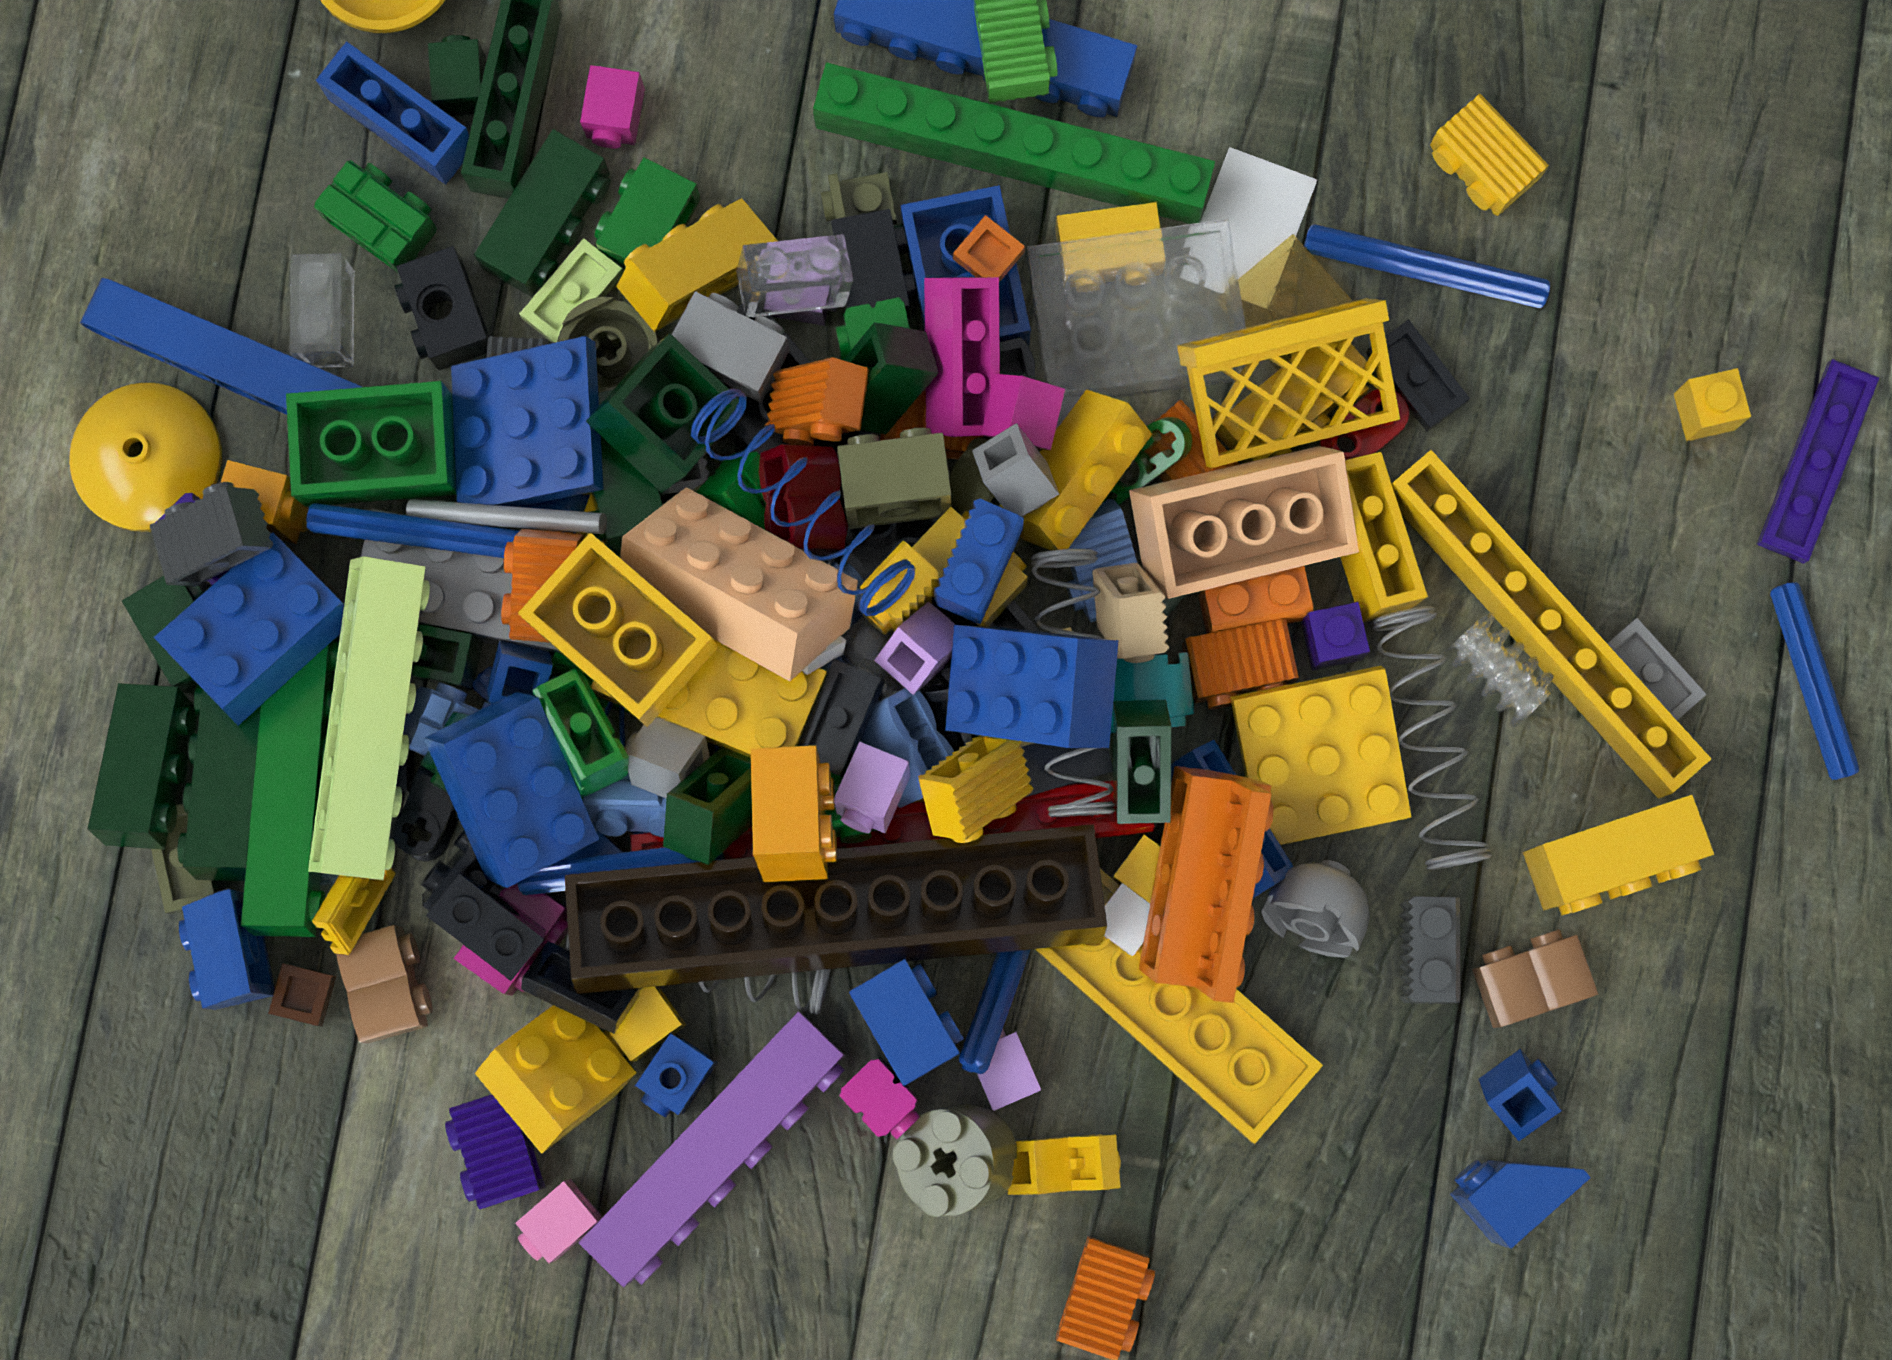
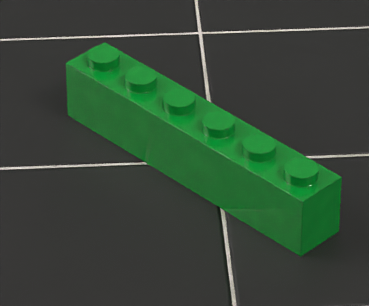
(292, 734)

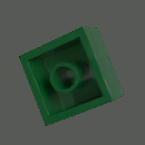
(654, 411)

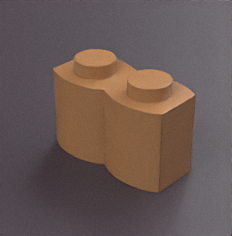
(1534, 980)
(384, 986)

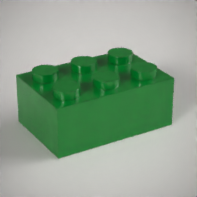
(371, 443)

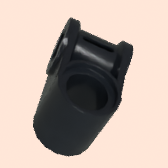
(429, 810)

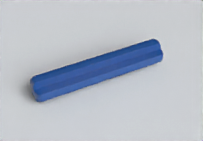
(992, 1010)

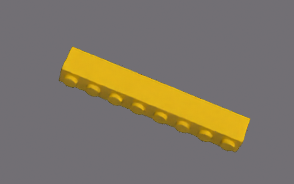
(1547, 626)

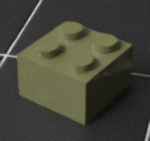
(894, 478)

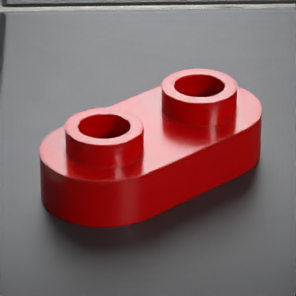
(1374, 438)

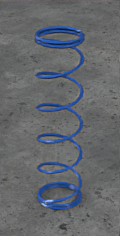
(723, 400)

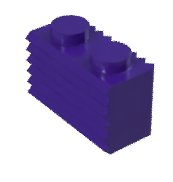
(495, 1152)

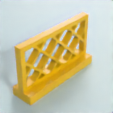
(1282, 338)

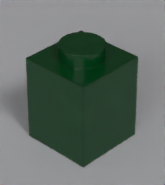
(456, 74)

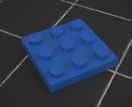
(525, 425)

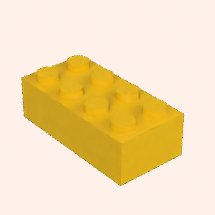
(741, 703)

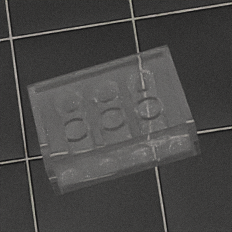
(1126, 300)

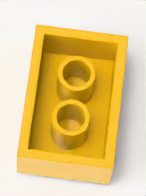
(618, 629)
(1619, 856)

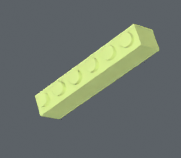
(368, 718)

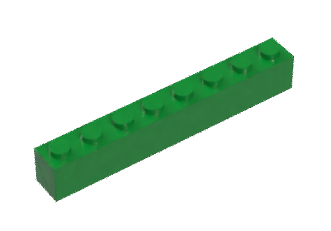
(1011, 143)

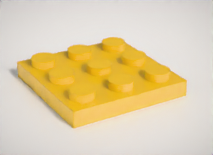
(1325, 753)

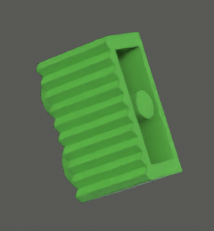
(1014, 48)

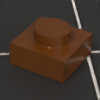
(302, 994)

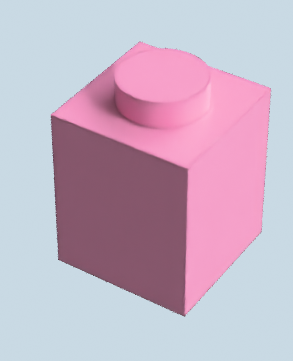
(557, 1222)

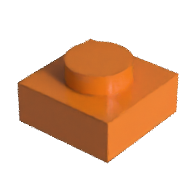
(988, 250)

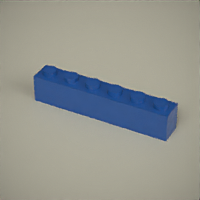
(1089, 65)

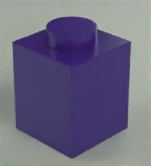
(1335, 636)

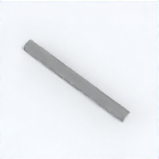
(509, 516)

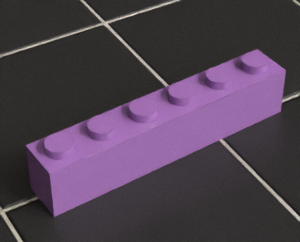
(712, 1150)

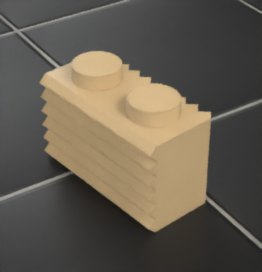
(1130, 611)

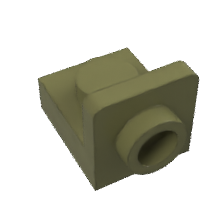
(857, 196)

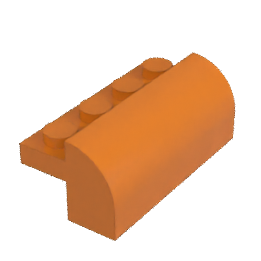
(1206, 881)

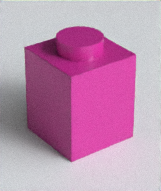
(612, 106)
(1025, 402)

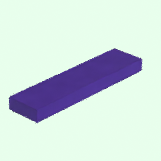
(1818, 461)

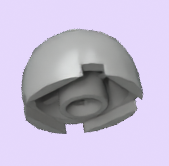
(1321, 906)

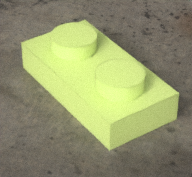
(579, 278)

